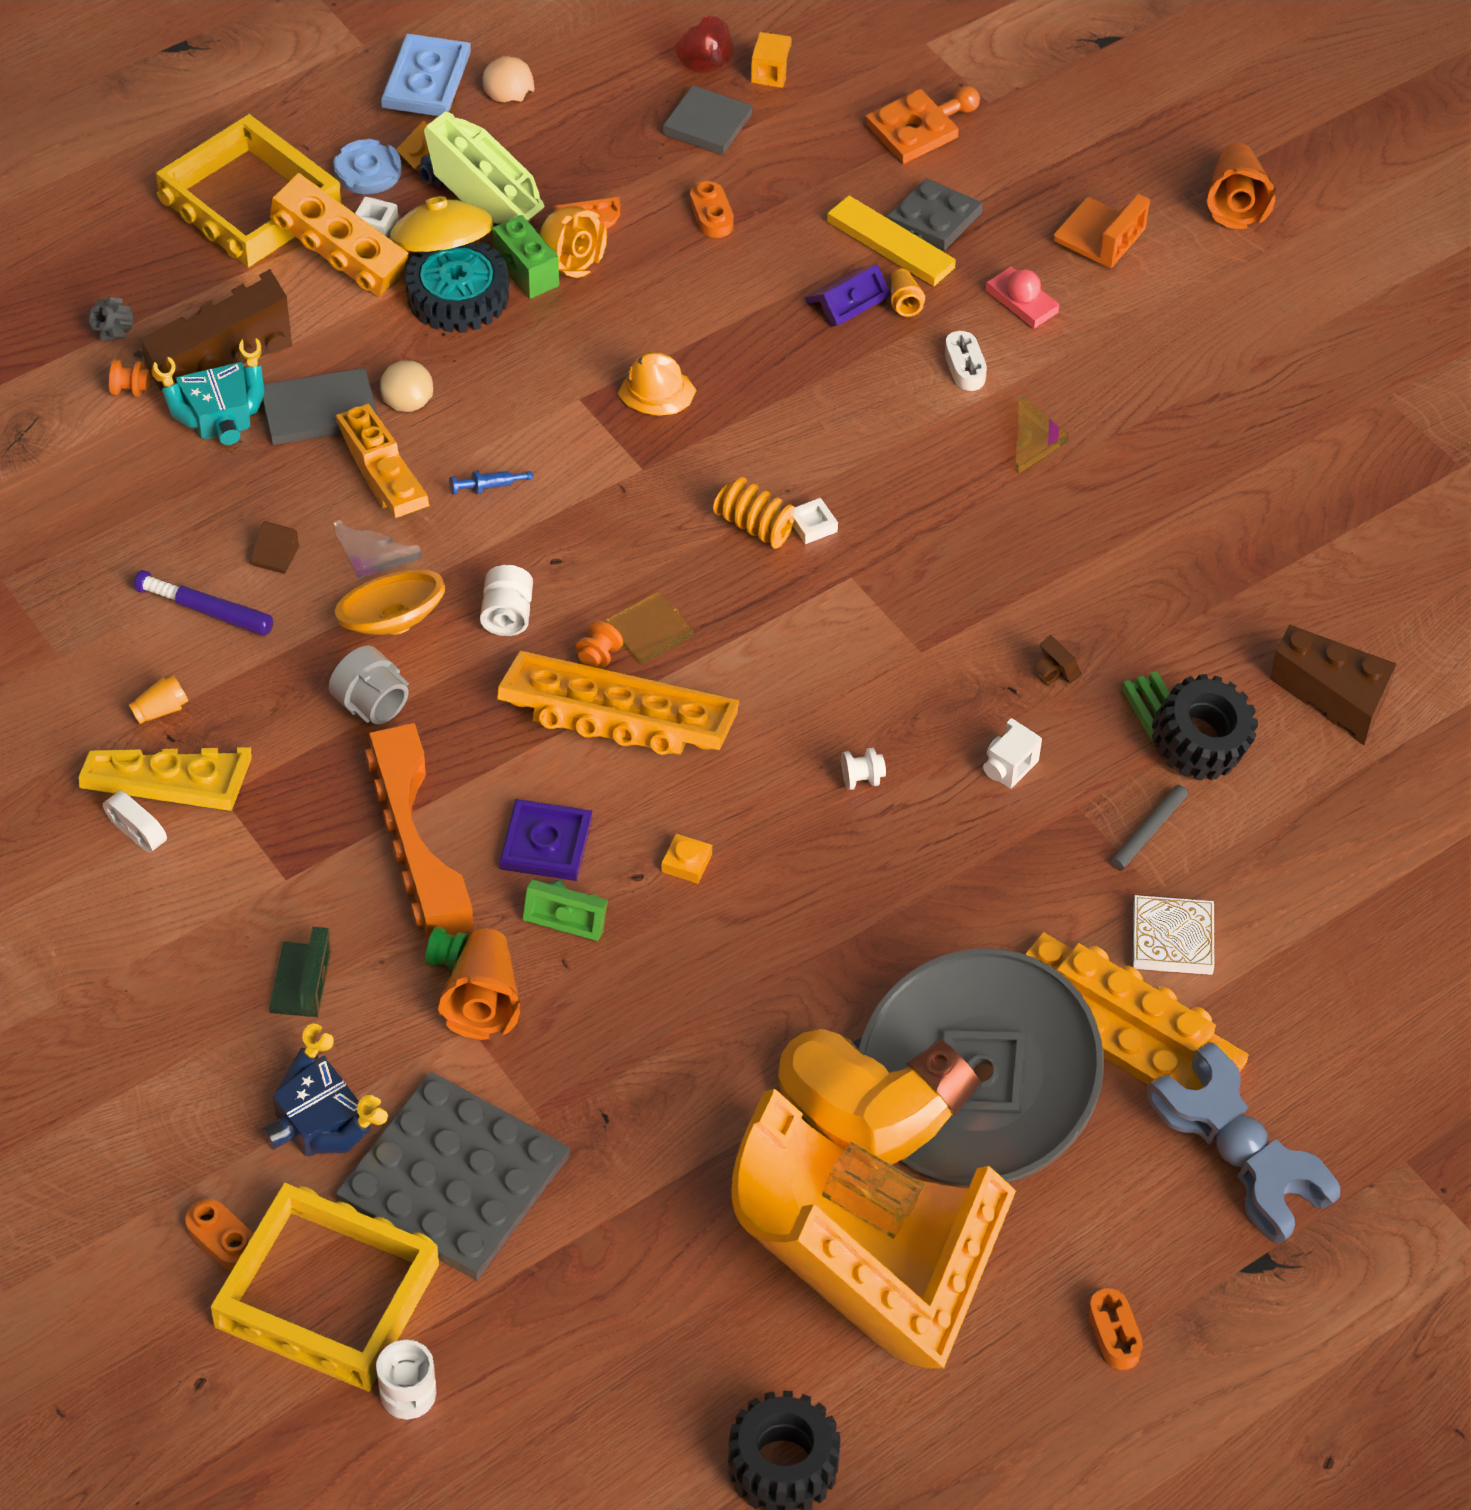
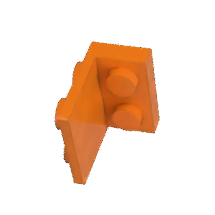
(1104, 231)

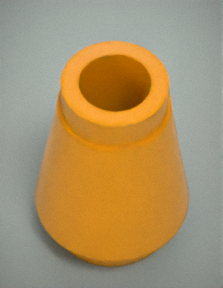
(906, 294)
(158, 700)

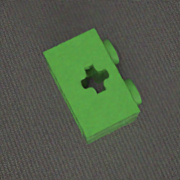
(527, 256)

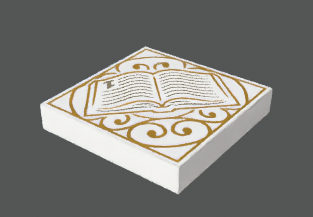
(1173, 934)

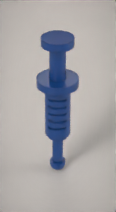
(486, 481)

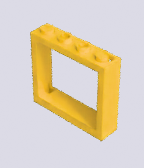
(216, 153)
(302, 1344)

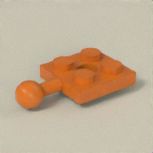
(933, 122)

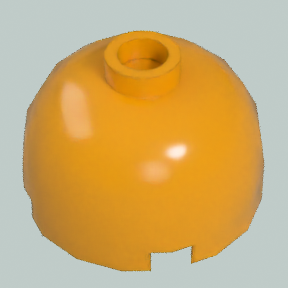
(575, 238)

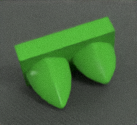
(565, 909)

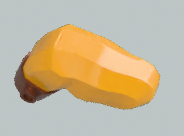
(863, 1103)

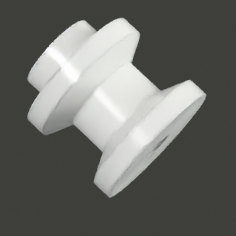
(862, 768)

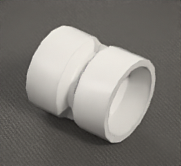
(506, 600)
(406, 1379)

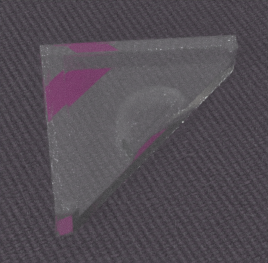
(372, 551)

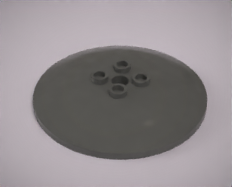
(1021, 1022)

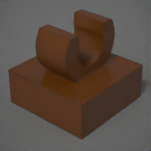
(1056, 662)

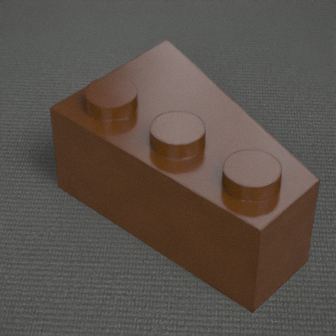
(1334, 678)

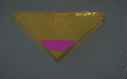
(1035, 435)

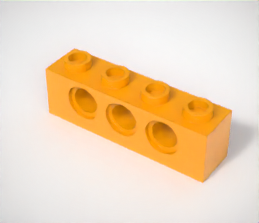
(331, 219)

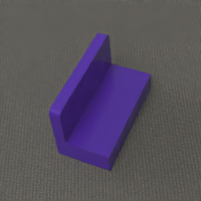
(851, 294)

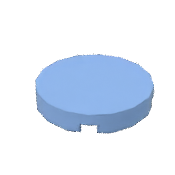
(367, 167)

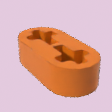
(1107, 1332)

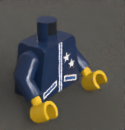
(317, 1104)

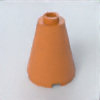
(1240, 189)
(481, 988)

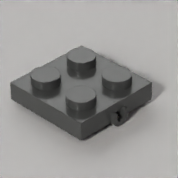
(936, 213)

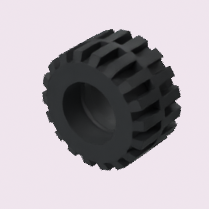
(1218, 706)
(791, 1421)

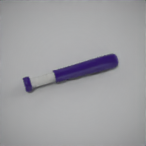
(215, 607)

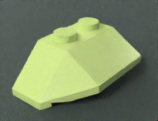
(481, 169)

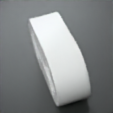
(972, 358)
(134, 821)

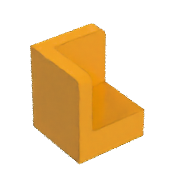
(770, 59)

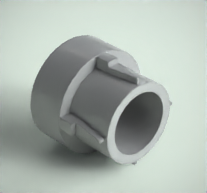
(369, 685)

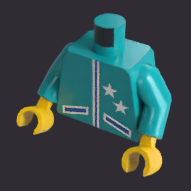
(215, 399)

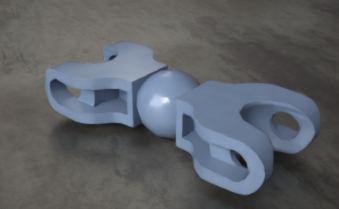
(1243, 1142)

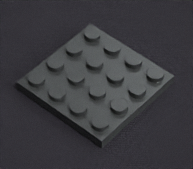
(455, 1173)

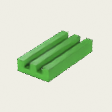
(1144, 685)

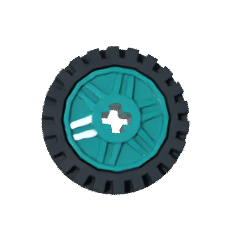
(457, 286)

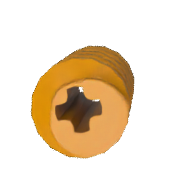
(755, 512)

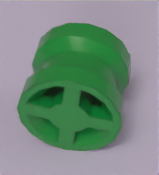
(444, 947)

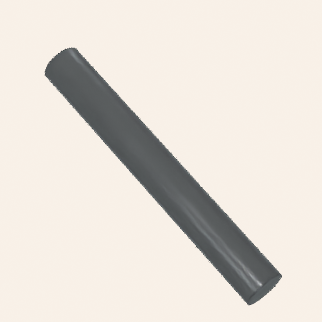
(1149, 827)

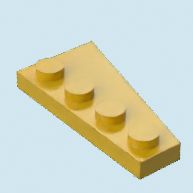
(189, 779)

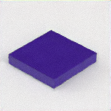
(545, 840)

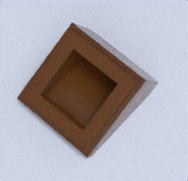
(275, 547)

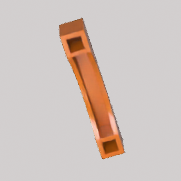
(437, 889)

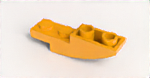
(380, 462)

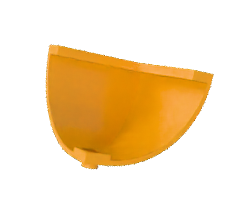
(898, 1290)

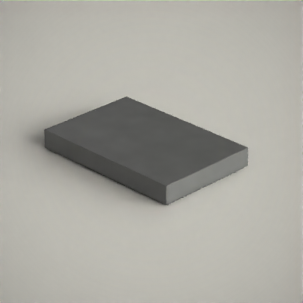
(309, 405)

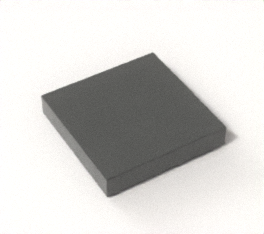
(707, 120)

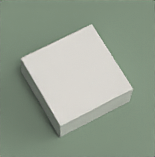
(814, 521)

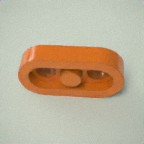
(711, 209)
(217, 1232)

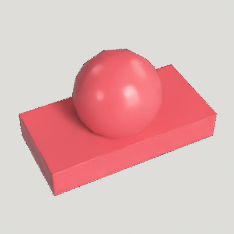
(1023, 295)

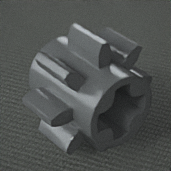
(111, 318)

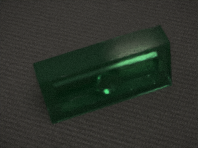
(302, 976)

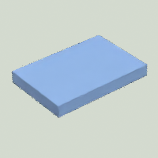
(426, 75)

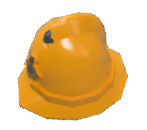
(656, 385)

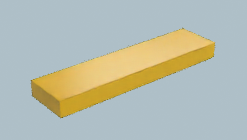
(891, 240)

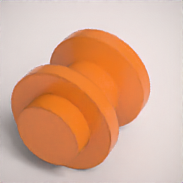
(129, 378)
(596, 649)

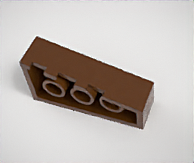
(216, 330)

